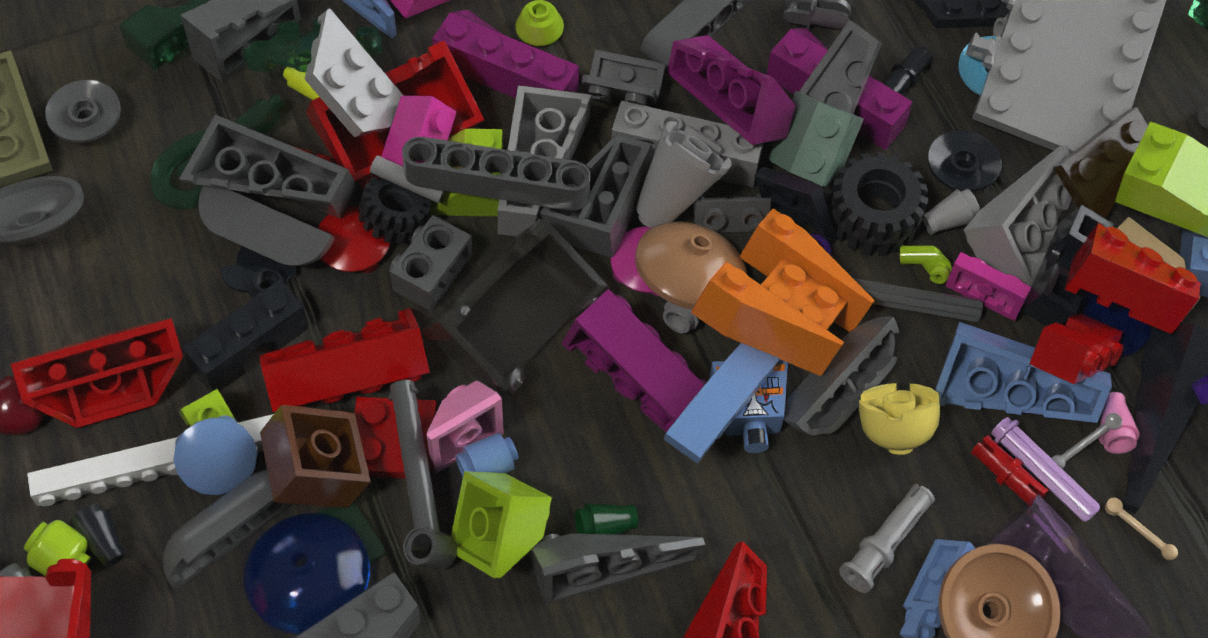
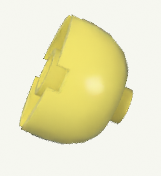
(900, 417)

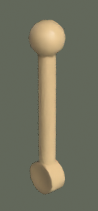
(1115, 507)

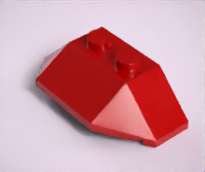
(101, 374)

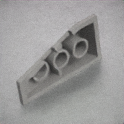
(1021, 220)

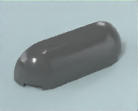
(262, 228)
(861, 363)
(219, 529)

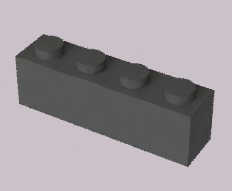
(258, 164)

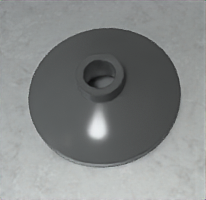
(78, 100)

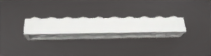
(115, 469)

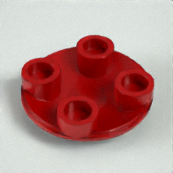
(353, 246)

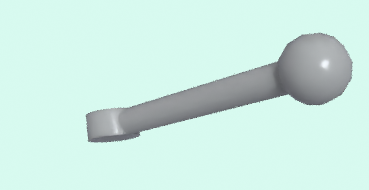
(1112, 421)

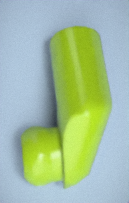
(930, 258)

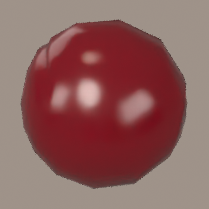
(14, 415)

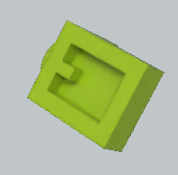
(204, 408)

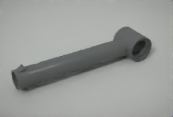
(419, 485)

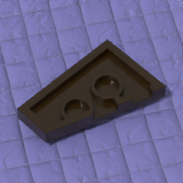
(1098, 166)

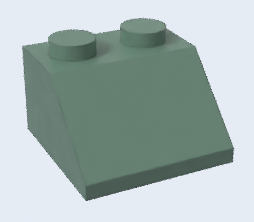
(816, 140)

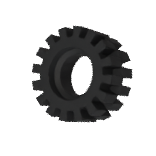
(389, 222)

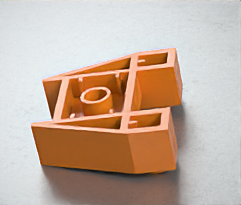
(793, 304)

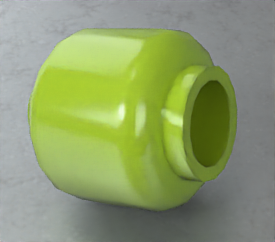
(55, 542)

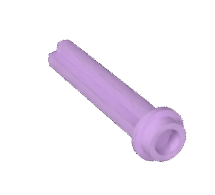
(1045, 469)

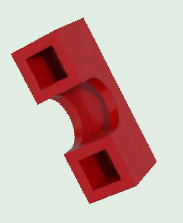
(1077, 348)

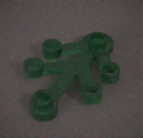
(266, 55)

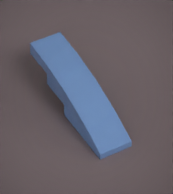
(720, 401)

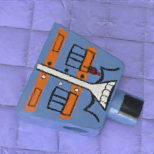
(763, 412)

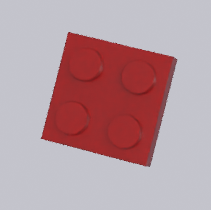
(380, 434)

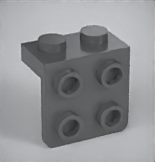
(624, 79)

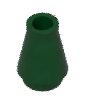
(605, 519)

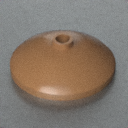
(681, 259)
(1012, 585)

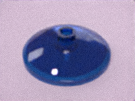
(303, 596)

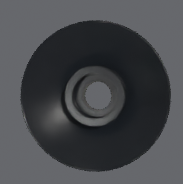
(968, 150)

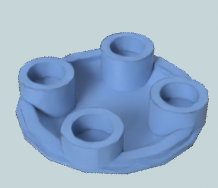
(215, 455)

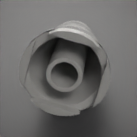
(679, 173)

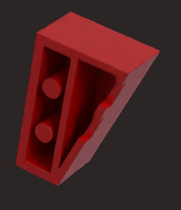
(1133, 278)

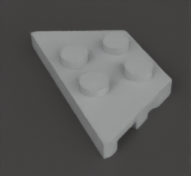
(350, 80)

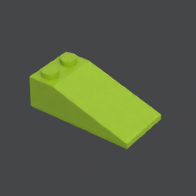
(1168, 179)

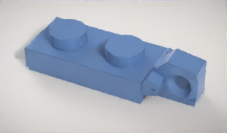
(923, 599)

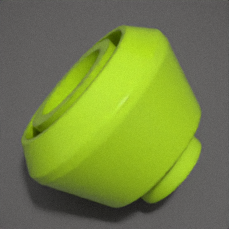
(539, 23)

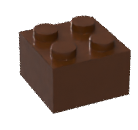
(314, 457)

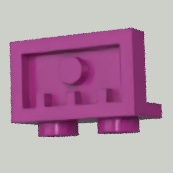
(979, 281)

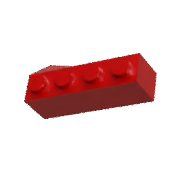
(346, 362)

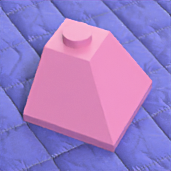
(462, 419)

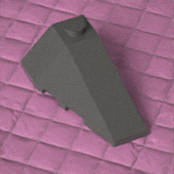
(590, 562)

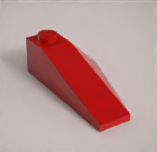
(734, 599)

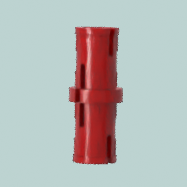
(1008, 470)

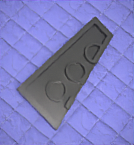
(843, 69)

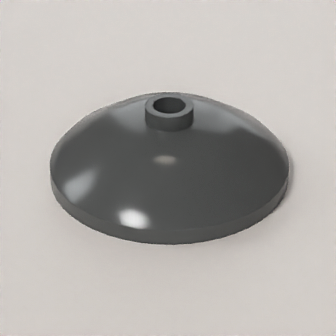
(37, 208)

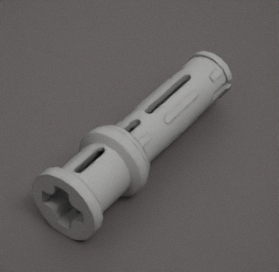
(878, 550)

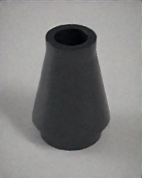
(100, 532)

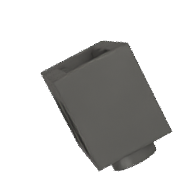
(438, 265)

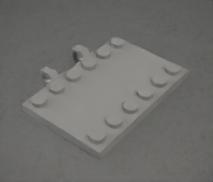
(1064, 67)

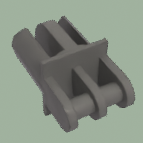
(822, 13)

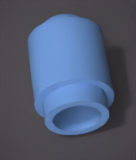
(488, 455)

